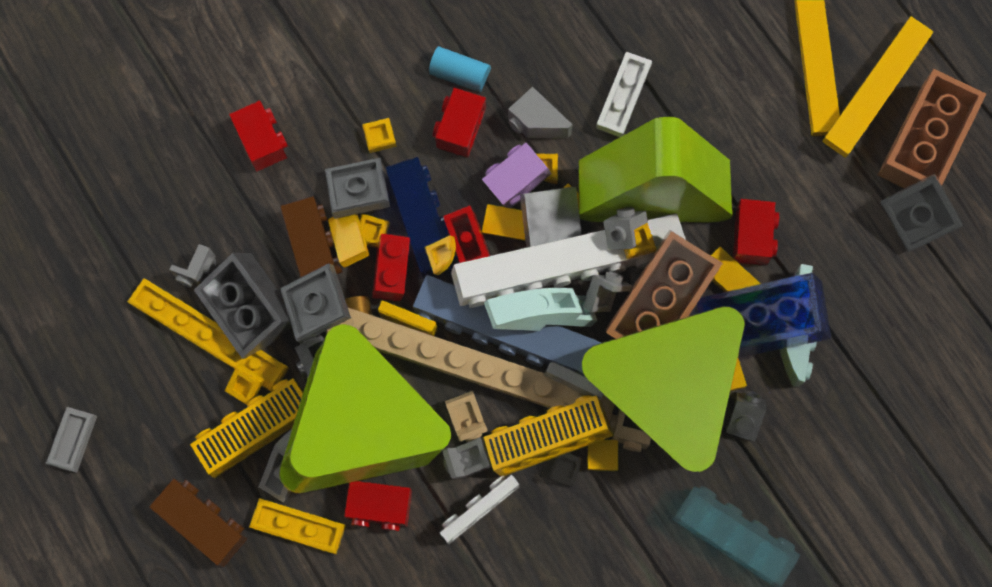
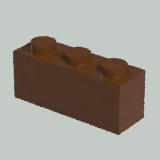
(308, 237)
(199, 521)

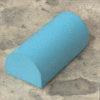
(459, 69)

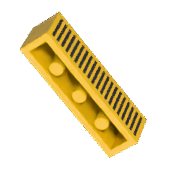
(249, 429)
(548, 435)

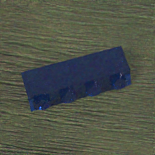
(418, 209)

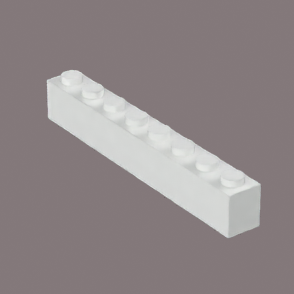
(549, 264)

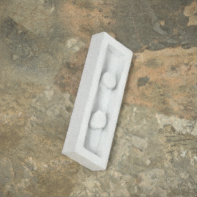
(624, 94)
(478, 508)

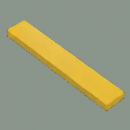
(817, 65)
(877, 87)
(202, 332)

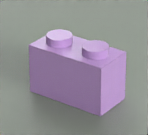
(516, 175)

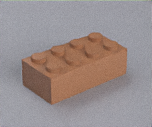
(932, 131)
(666, 287)

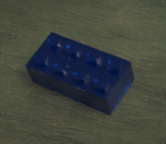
(776, 313)

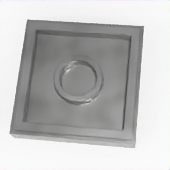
(550, 215)

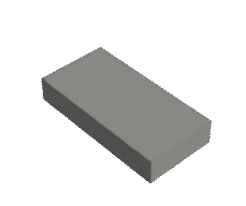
(572, 380)
(71, 439)

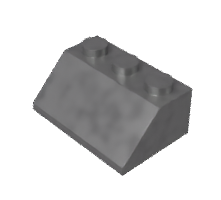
(245, 304)

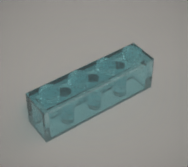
(737, 537)

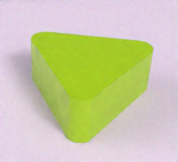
(658, 171)
(673, 381)
(357, 419)

